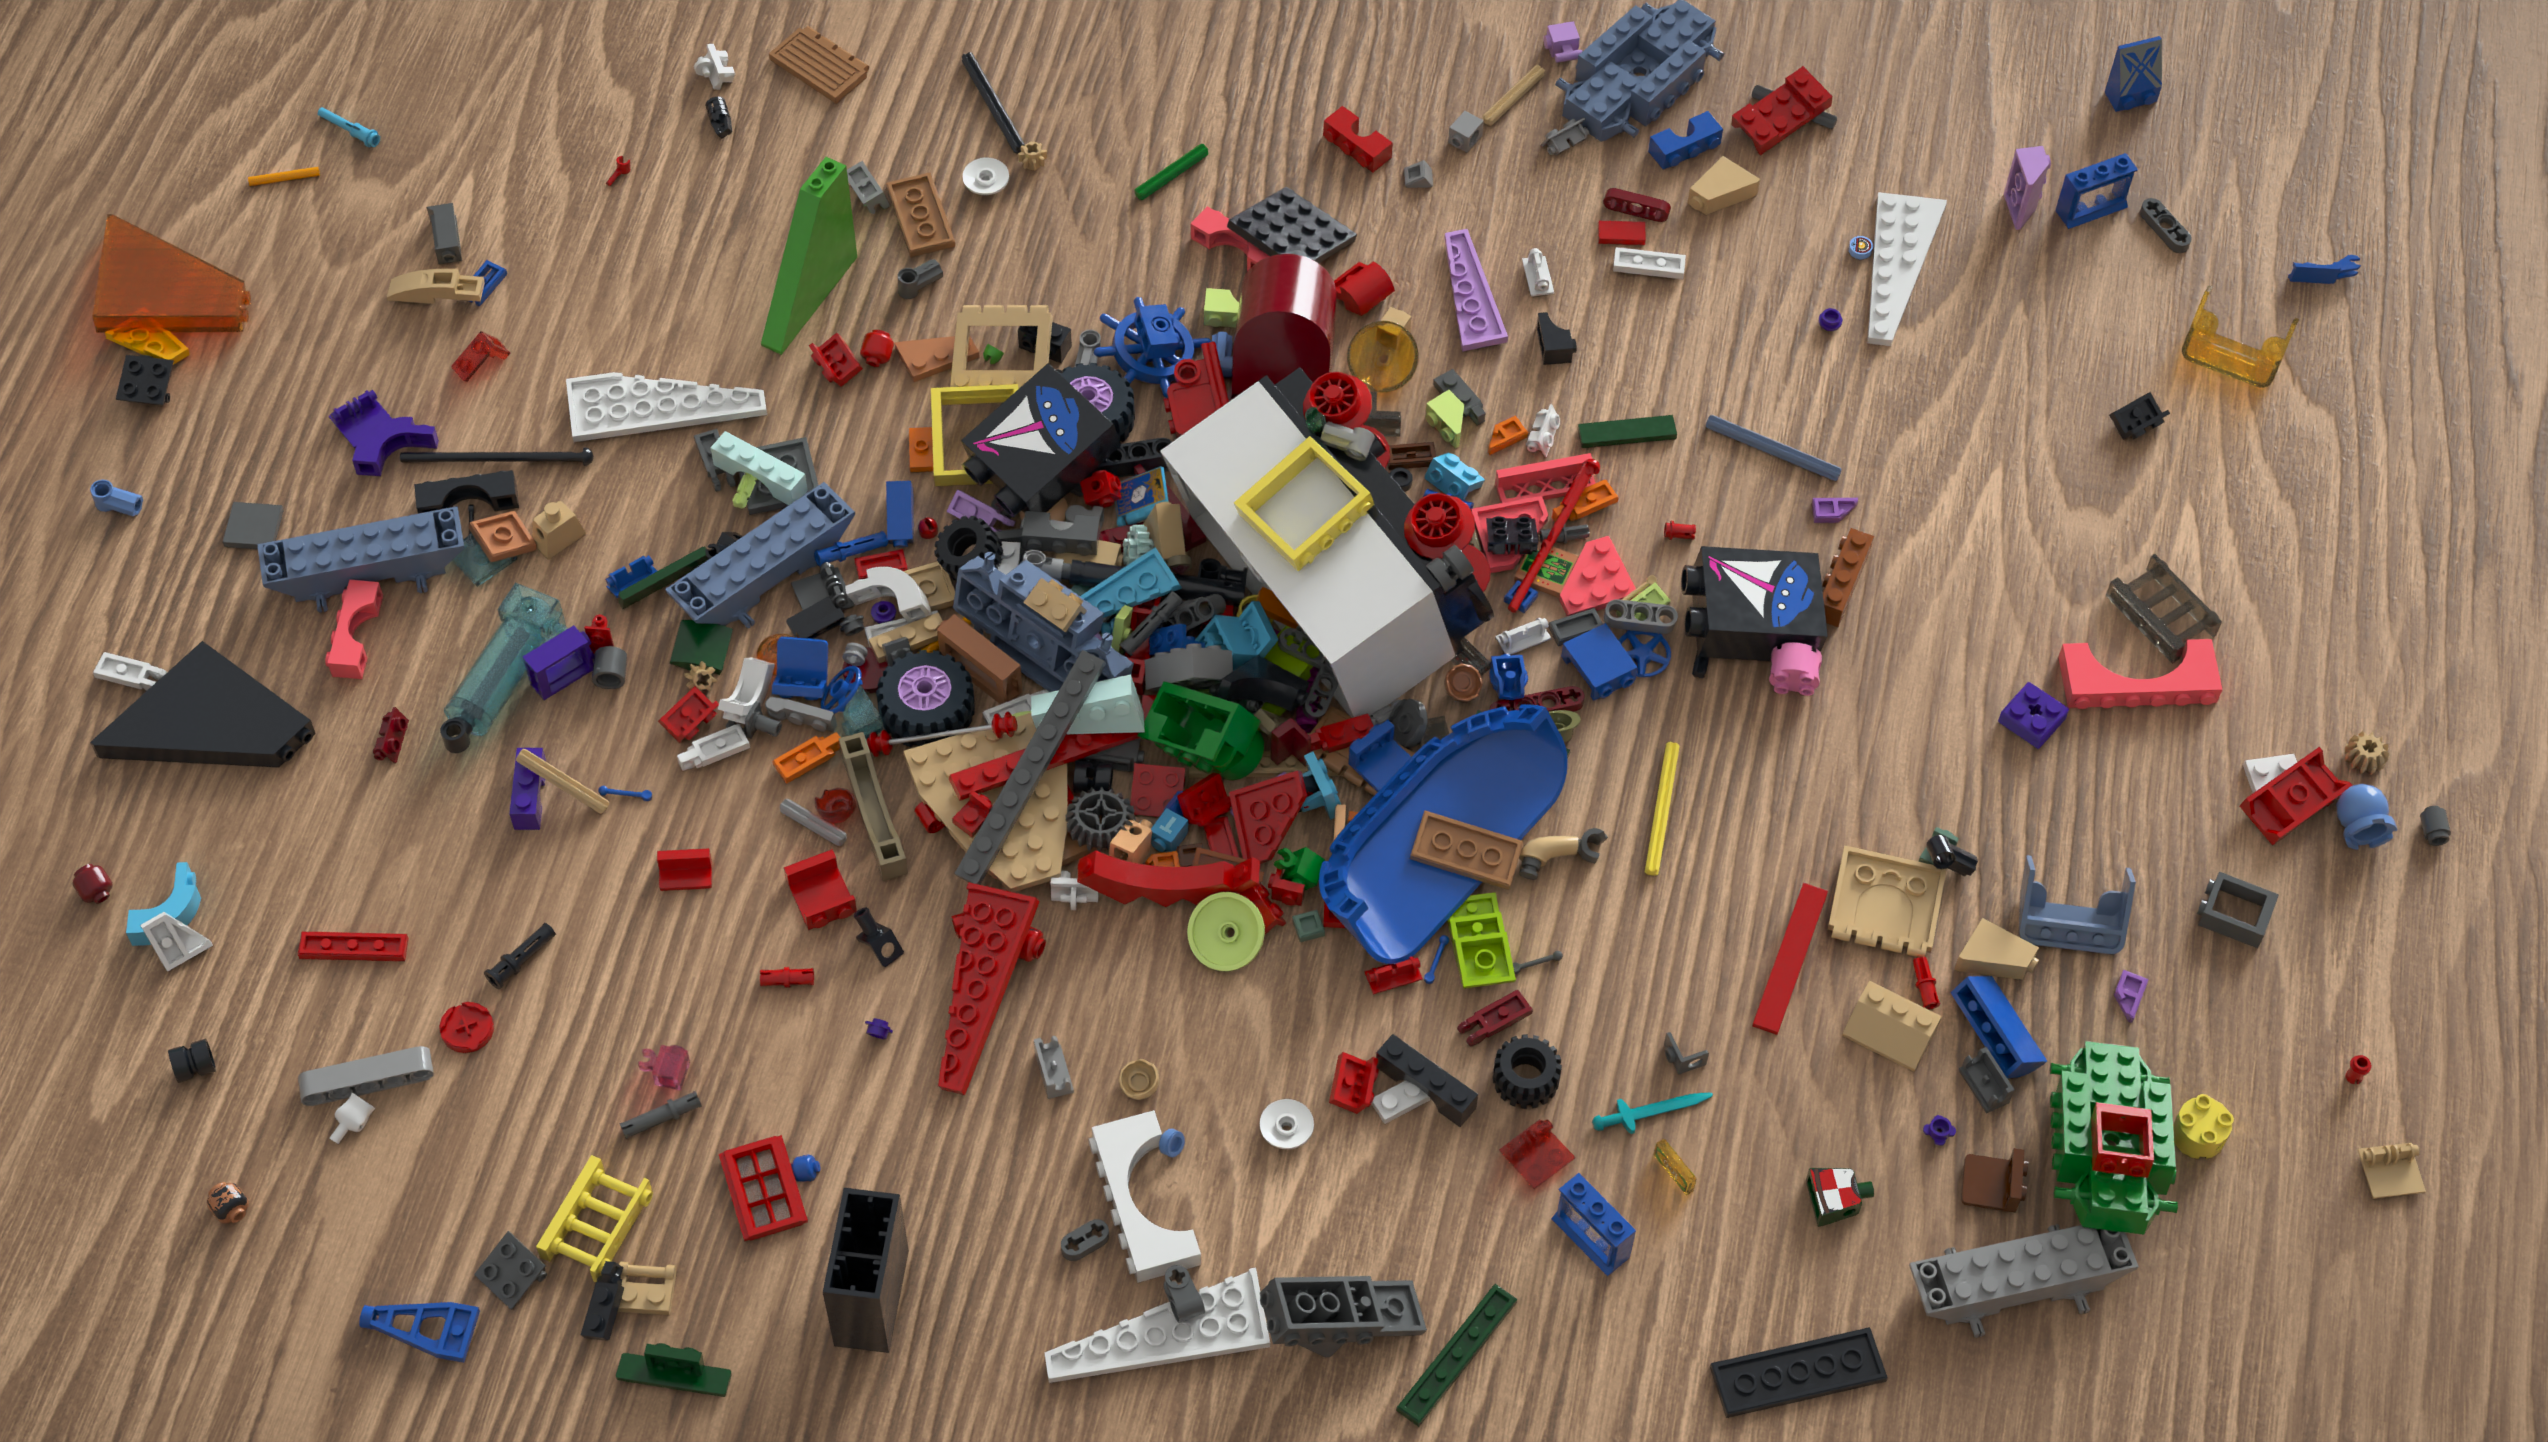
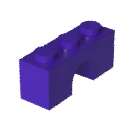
(525, 797)

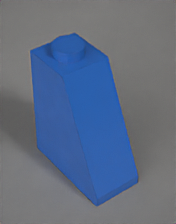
(900, 513)

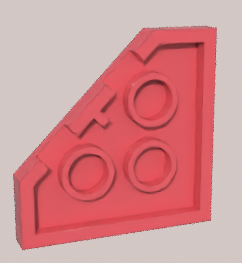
(1528, 507)
(1596, 578)

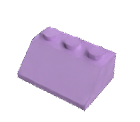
(2026, 183)

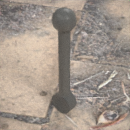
(1557, 955)

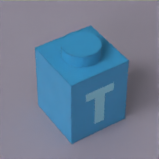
(1169, 831)

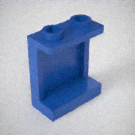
(1600, 661)

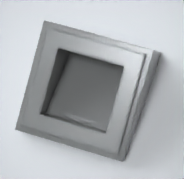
(1418, 175)

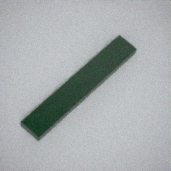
(1456, 1355)

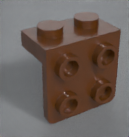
(1994, 1181)

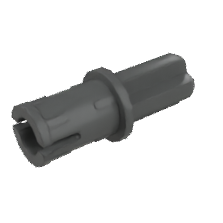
(1567, 533)

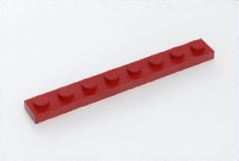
(997, 771)

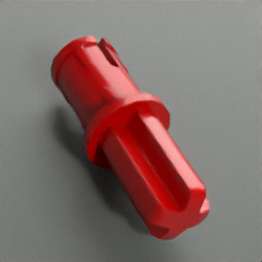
(1926, 983)

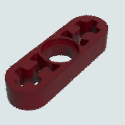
(1657, 210)

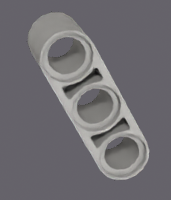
(1651, 610)

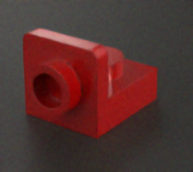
(973, 813)

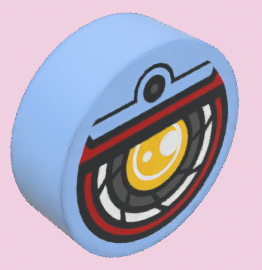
(1860, 247)

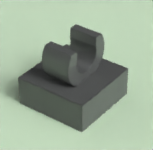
(896, 649)

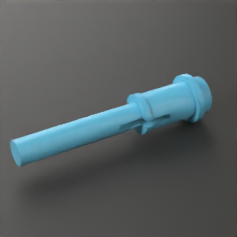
(369, 137)

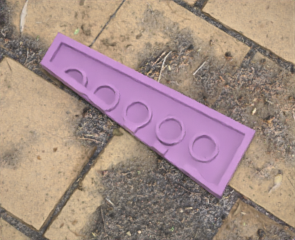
(1474, 304)

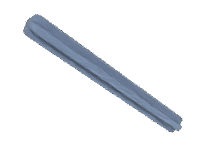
(1773, 447)

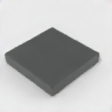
(252, 525)

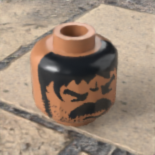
(227, 1202)

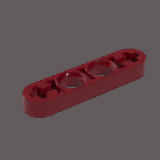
(1555, 695)

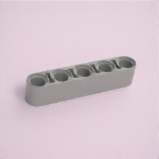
(365, 1076)

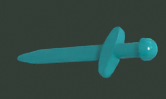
(1627, 1116)

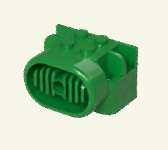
(1204, 732)

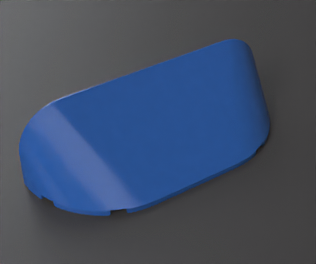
(1490, 773)

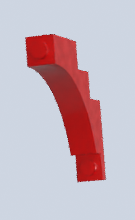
(1164, 885)

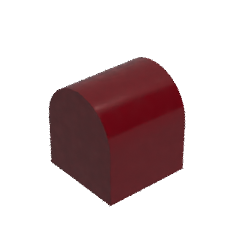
(1284, 321)

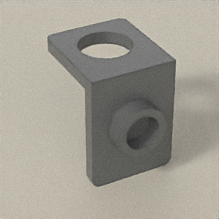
(1682, 1064)

